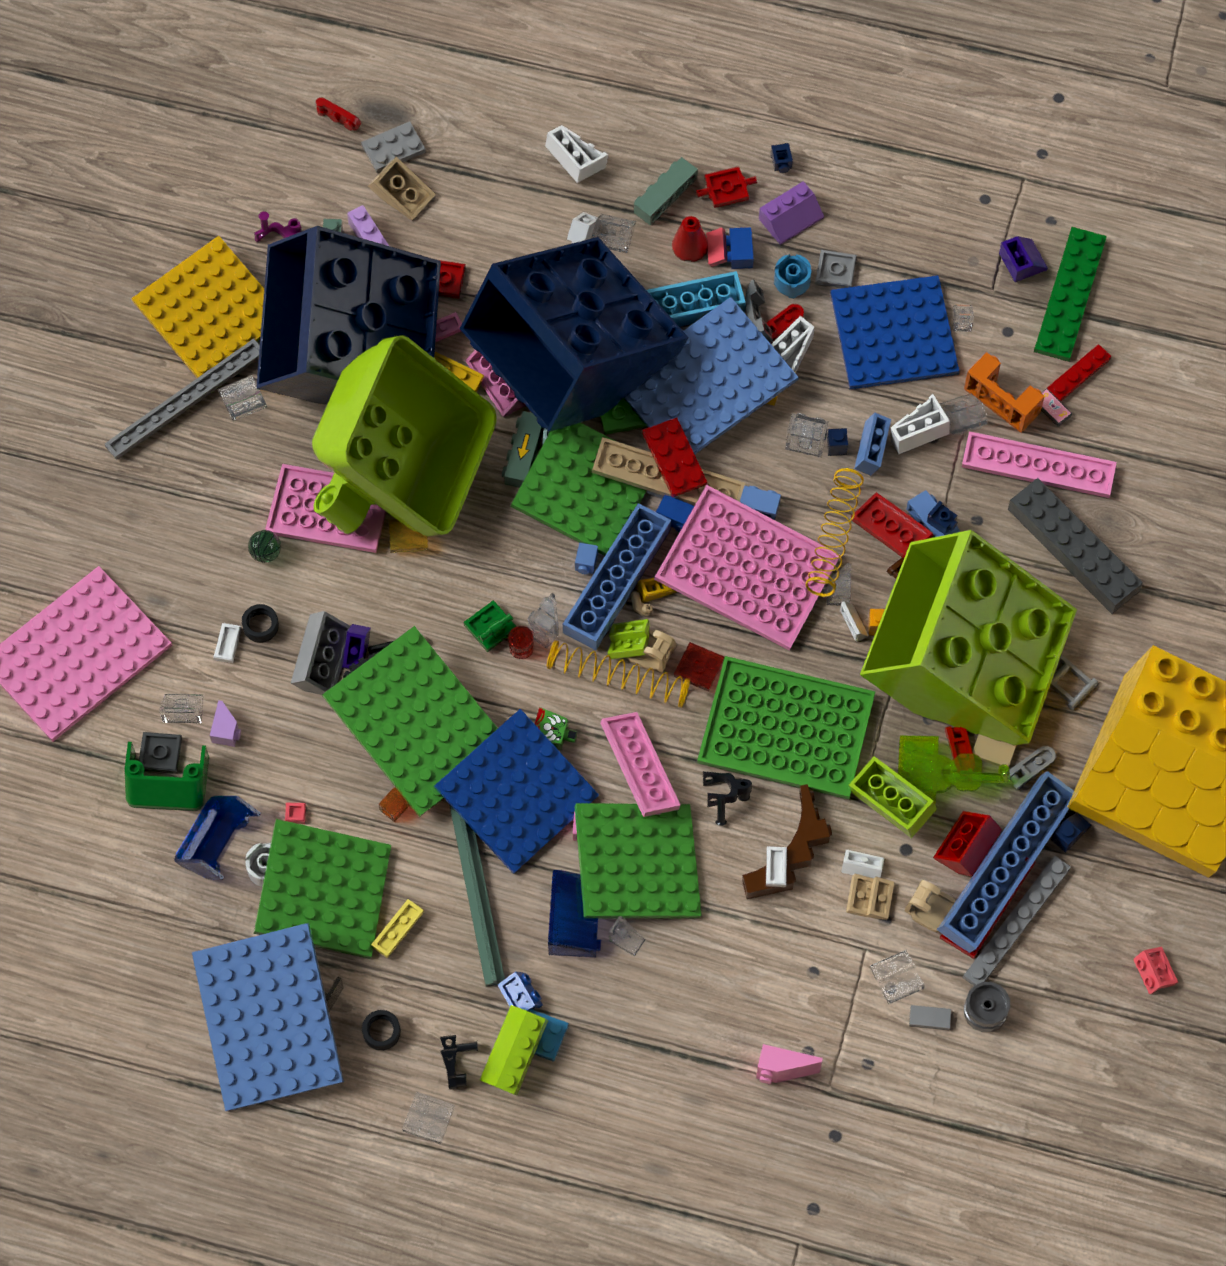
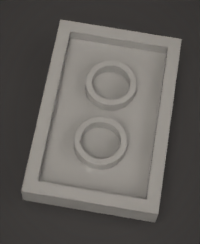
(397, 142)

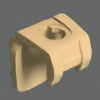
(657, 653)
(929, 905)

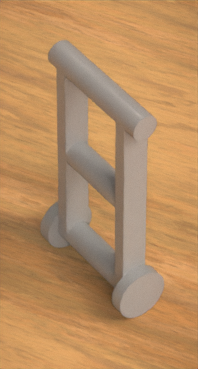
(1067, 665)

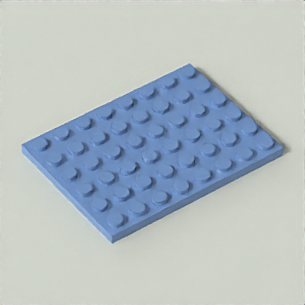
(715, 379)
(267, 1017)

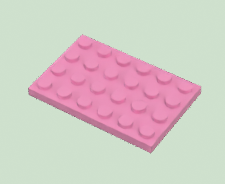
(295, 518)

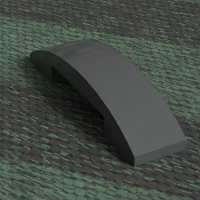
(753, 300)

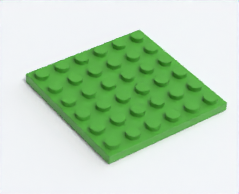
(570, 497)
(636, 862)
(324, 882)

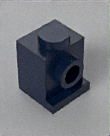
(781, 157)
(942, 524)

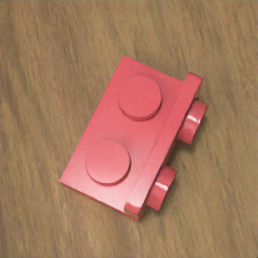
(1155, 969)

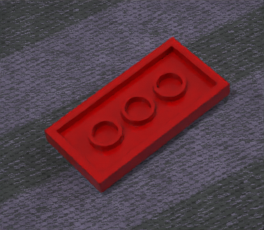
(674, 457)
(889, 524)

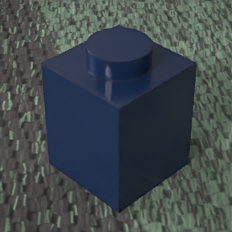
(837, 442)

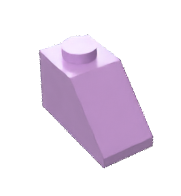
(224, 727)

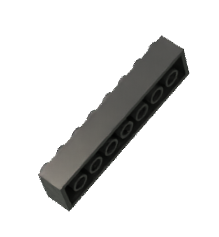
(1075, 546)

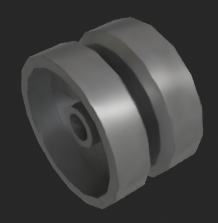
(996, 1010)

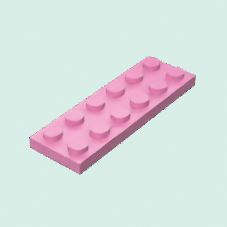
(640, 764)

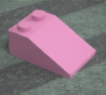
(783, 1065)

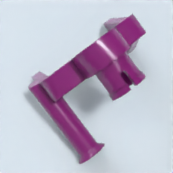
(292, 228)

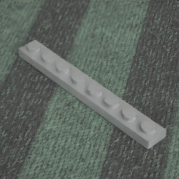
(1017, 921)

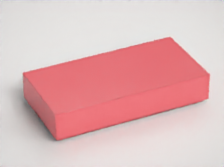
(716, 247)

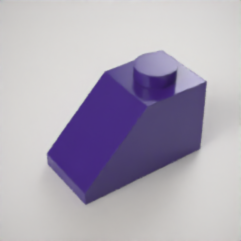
(356, 644)

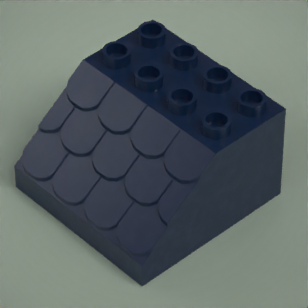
(333, 301)
(570, 331)

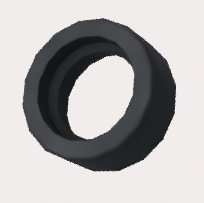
(260, 636)
(381, 1045)

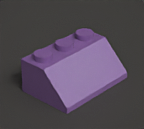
(791, 213)

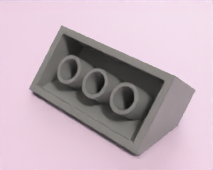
(320, 653)

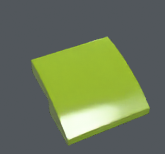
(629, 639)

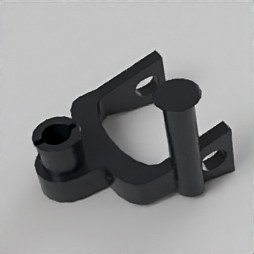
(738, 789)
(449, 1059)

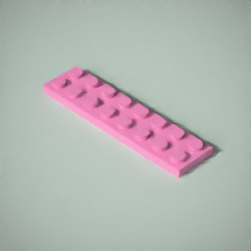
(1031, 462)

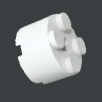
(255, 859)

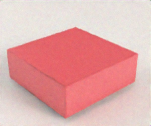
(295, 812)

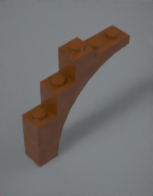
(809, 833)

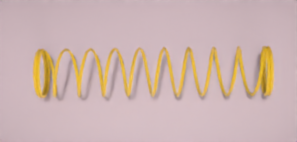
(852, 509)
(554, 651)

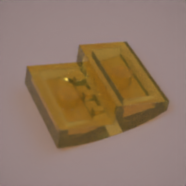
(404, 539)

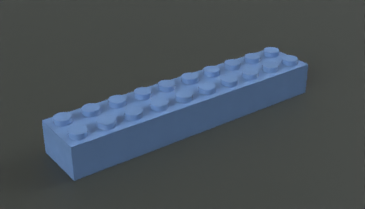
(1006, 863)

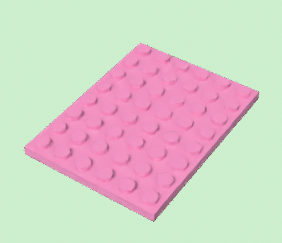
(746, 567)
(77, 653)

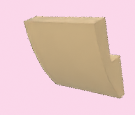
(870, 897)

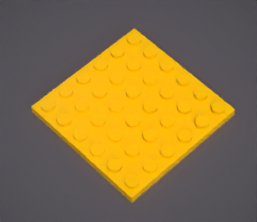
(205, 306)

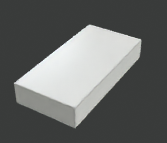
(227, 643)
(776, 866)

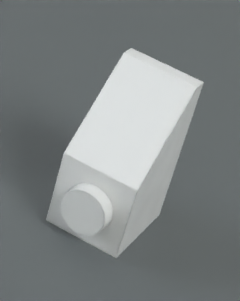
(582, 227)

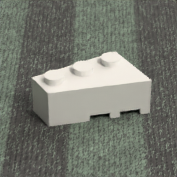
(574, 154)
(794, 342)
(920, 427)

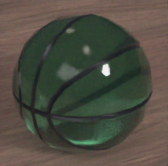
(264, 546)

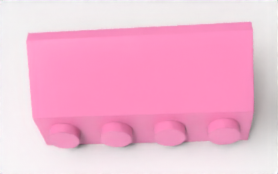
(495, 386)

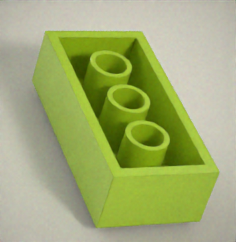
(892, 797)

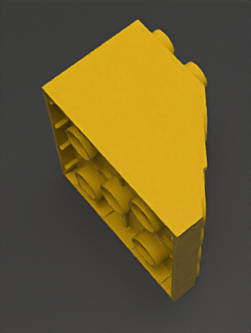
(1162, 762)

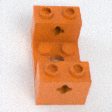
(982, 384)

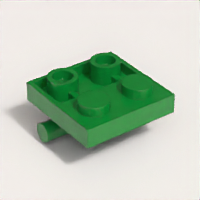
(490, 625)

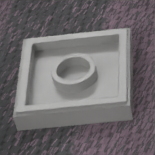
(835, 269)

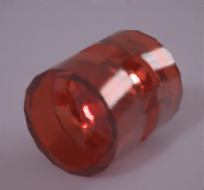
(521, 642)

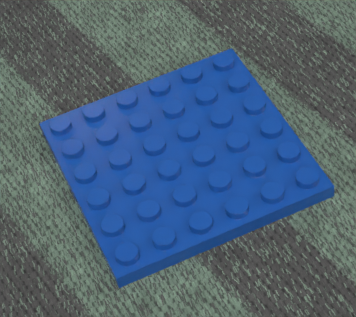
(894, 332)
(515, 790)

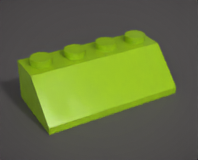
(514, 1050)

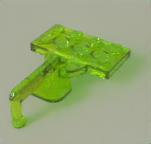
(937, 773)

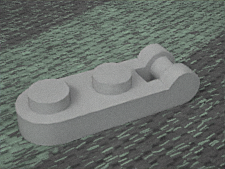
(1032, 766)

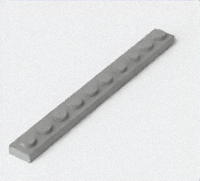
(183, 400)

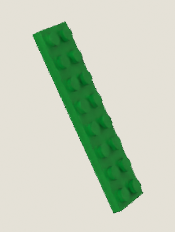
(1070, 294)

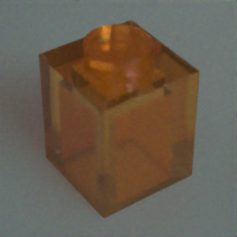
(393, 805)

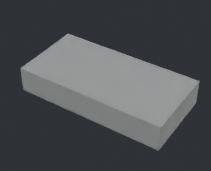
(930, 1017)

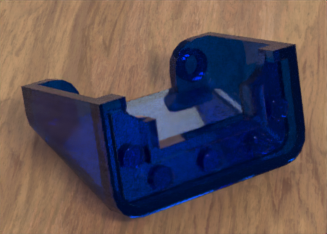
(568, 929)

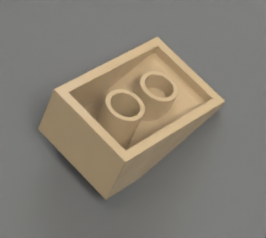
(401, 189)

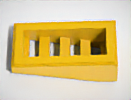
(646, 592)

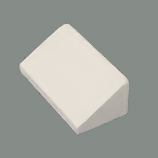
(853, 621)
(862, 864)

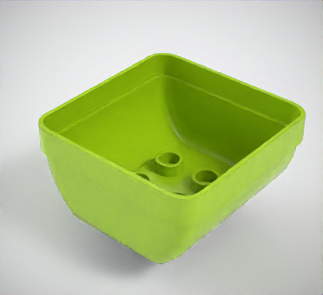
(400, 439)

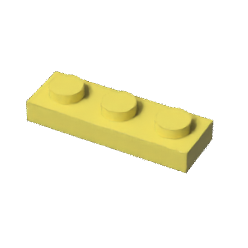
(397, 928)

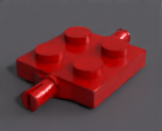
(726, 187)

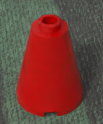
(690, 240)

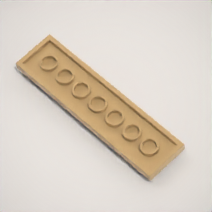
(640, 470)

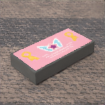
(1054, 409)

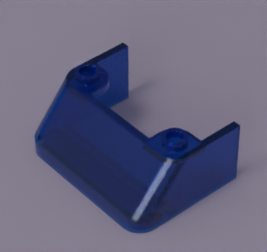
(211, 833)

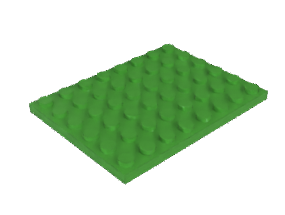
(411, 716)
(786, 727)

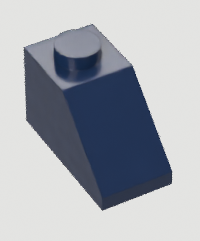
(1070, 831)

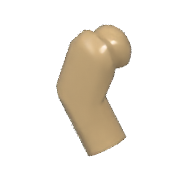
(638, 606)

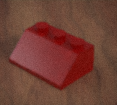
(968, 842)

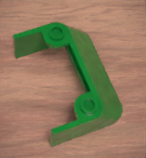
(164, 792)

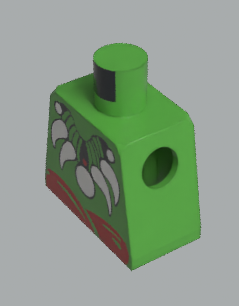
(554, 728)

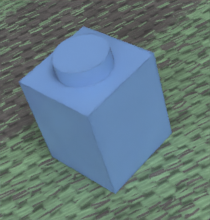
(586, 558)

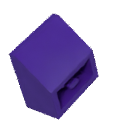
(1021, 258)

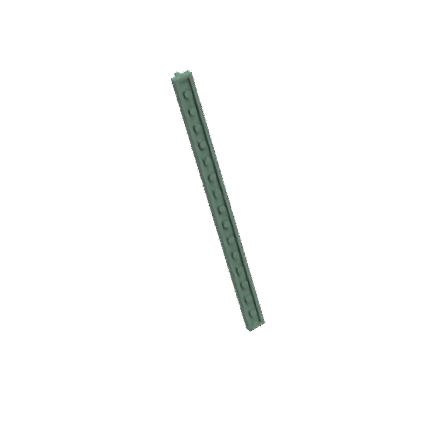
(478, 901)

